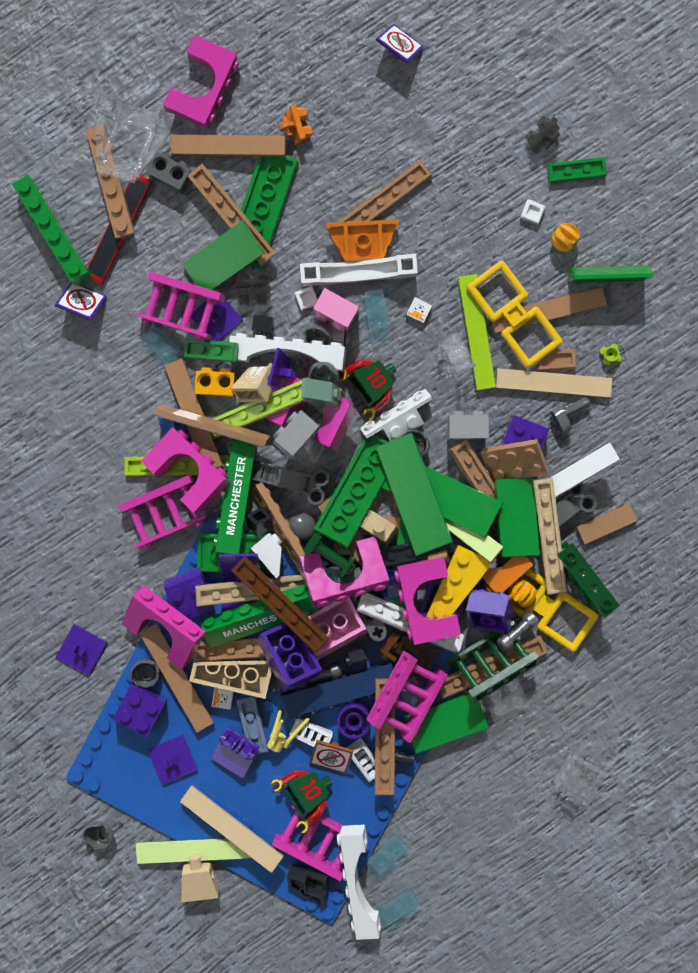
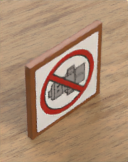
(331, 756)

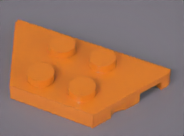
(362, 239)

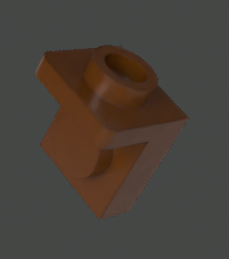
(390, 643)

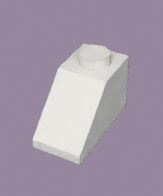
(270, 552)

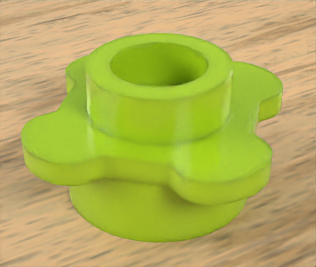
(615, 354)

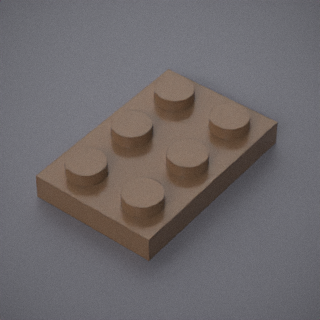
(515, 460)

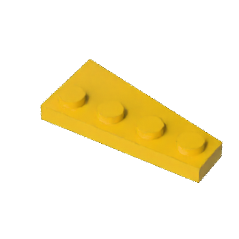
(463, 574)

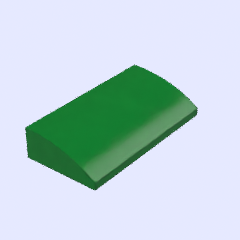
(609, 274)

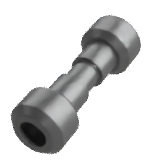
(506, 642)
(334, 671)

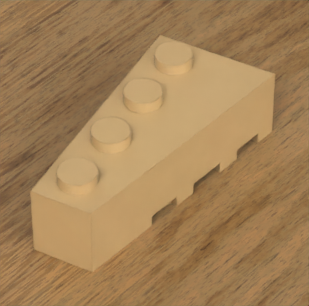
(236, 676)

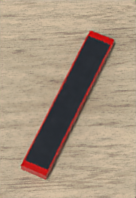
(109, 245)

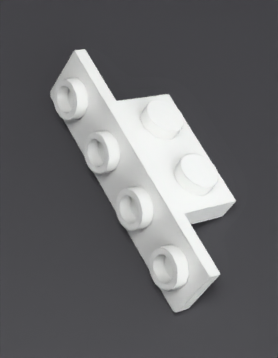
(398, 419)

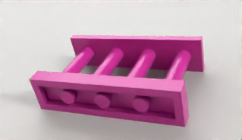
(177, 288)
(149, 500)
(393, 687)
(301, 850)

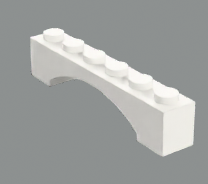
(346, 272)
(259, 345)
(365, 919)

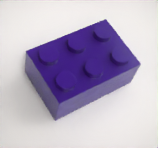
(288, 657)

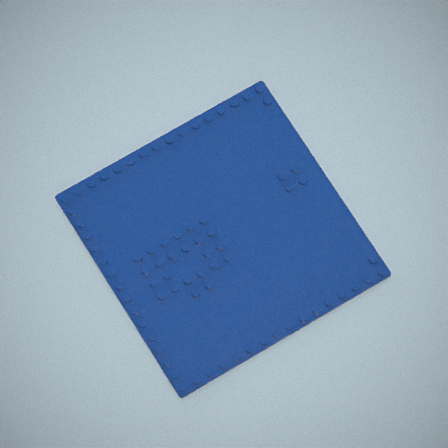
(120, 771)

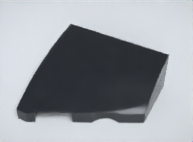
(309, 883)

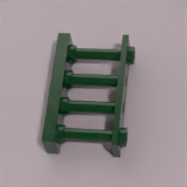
(316, 545)
(586, 580)
(495, 680)

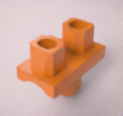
(293, 125)

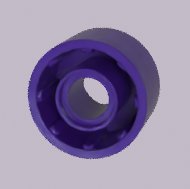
(353, 730)

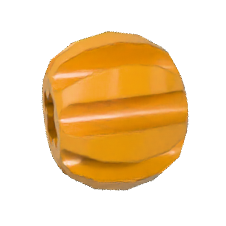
(565, 237)
(522, 593)

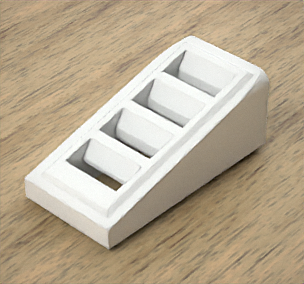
(321, 731)
(360, 749)

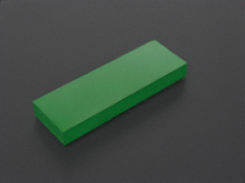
(577, 170)
(211, 350)

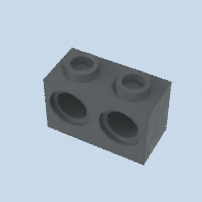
(167, 175)

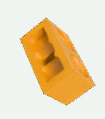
(215, 387)

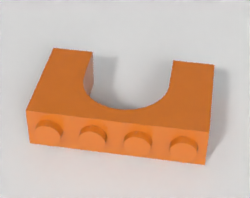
(502, 577)

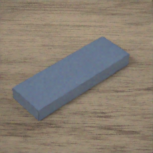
(252, 722)

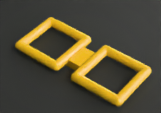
(514, 314)
(547, 607)

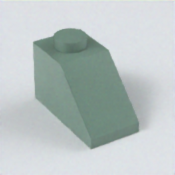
(320, 393)

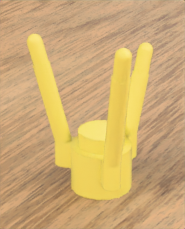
(277, 739)

